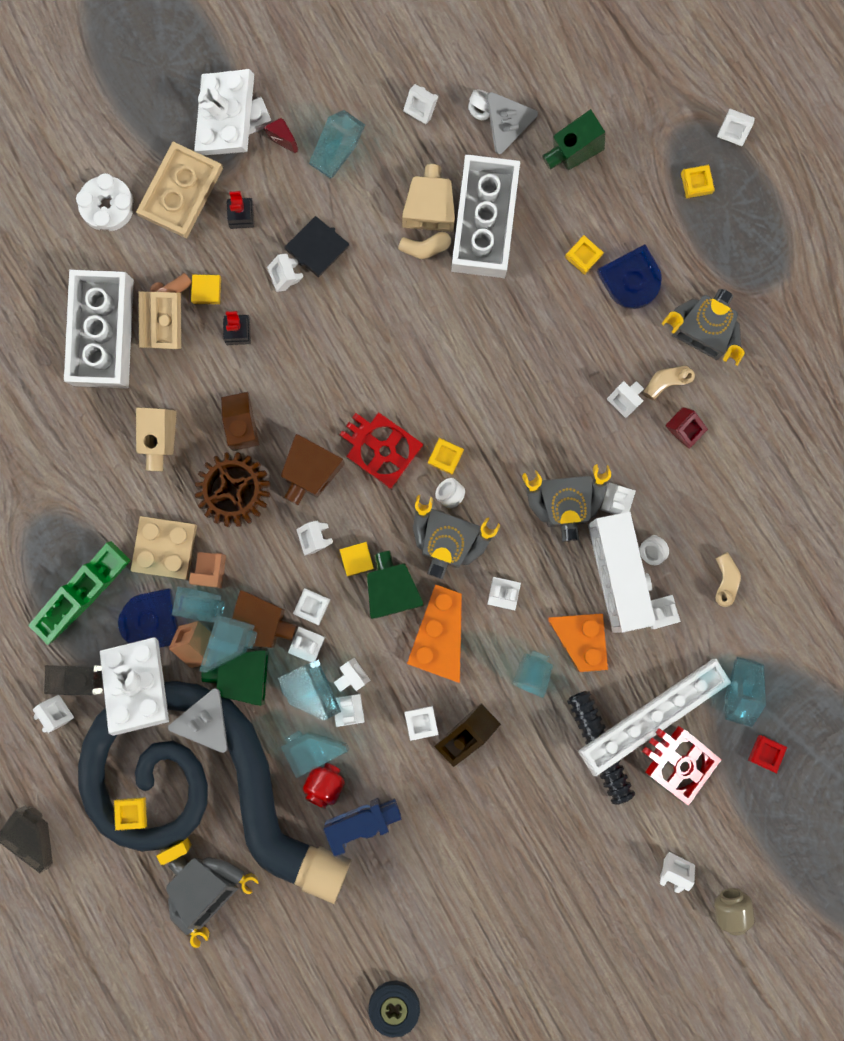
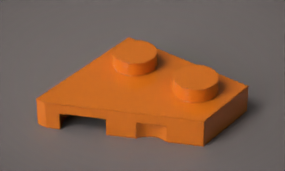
(583, 640)

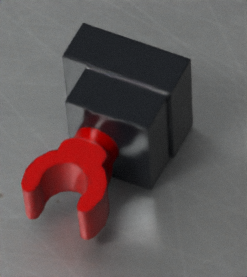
(239, 211)
(236, 328)

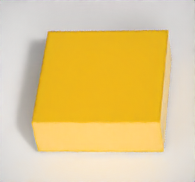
(697, 181)
(584, 254)
(206, 289)
(445, 456)
(356, 559)
(130, 813)
(174, 851)

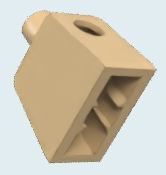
(430, 202)
(152, 424)

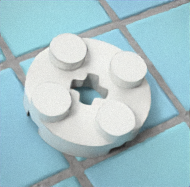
(98, 189)

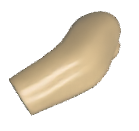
(427, 248)
(667, 377)
(730, 582)

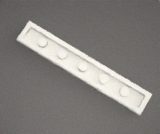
(656, 714)

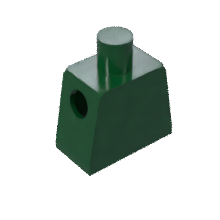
(576, 142)
(391, 588)
(242, 678)

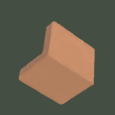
(208, 570)
(190, 643)

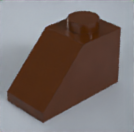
(239, 421)

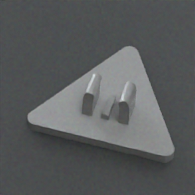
(507, 120)
(203, 722)

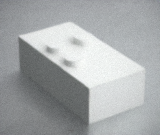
(485, 216)
(98, 329)
(622, 573)

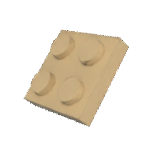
(163, 548)

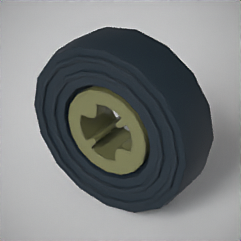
(393, 1024)

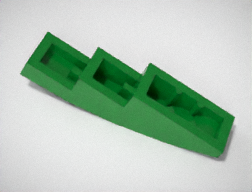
(79, 593)

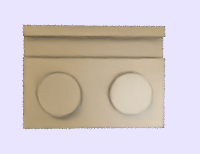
(160, 320)

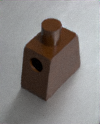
(309, 469)
(266, 619)

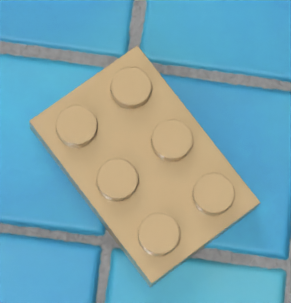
(179, 190)

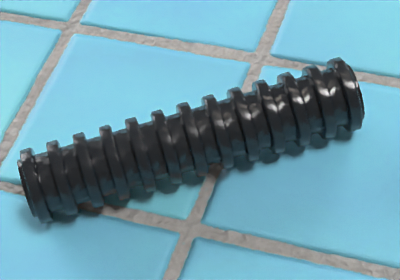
(592, 728)

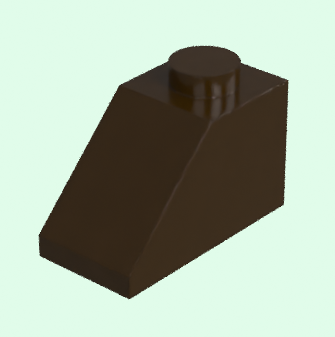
(468, 735)

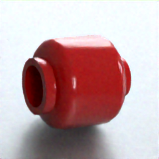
(323, 785)

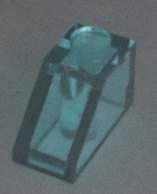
(336, 142)
(197, 605)
(227, 641)
(533, 674)
(310, 691)
(746, 693)
(310, 751)

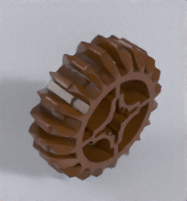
(222, 495)

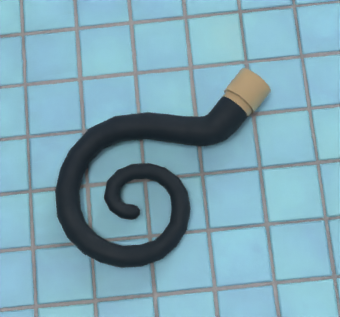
(278, 854)

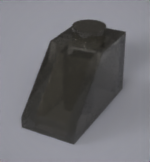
(73, 679)
(28, 838)

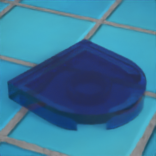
(632, 278)
(149, 617)

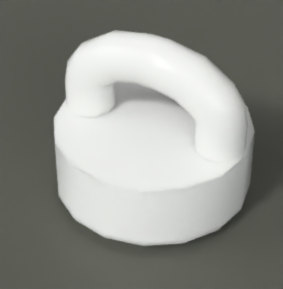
(479, 100)
(450, 493)
(654, 550)

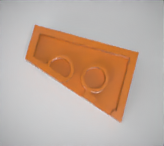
(439, 636)

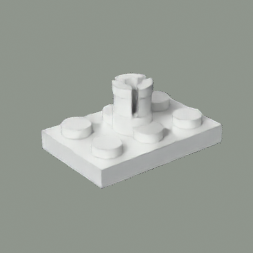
(224, 112)
(133, 686)

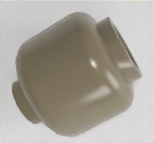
(734, 911)

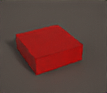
(767, 753)

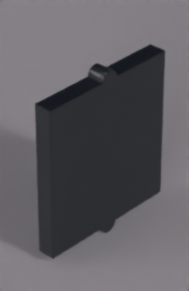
(317, 246)

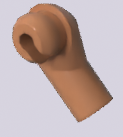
(175, 286)

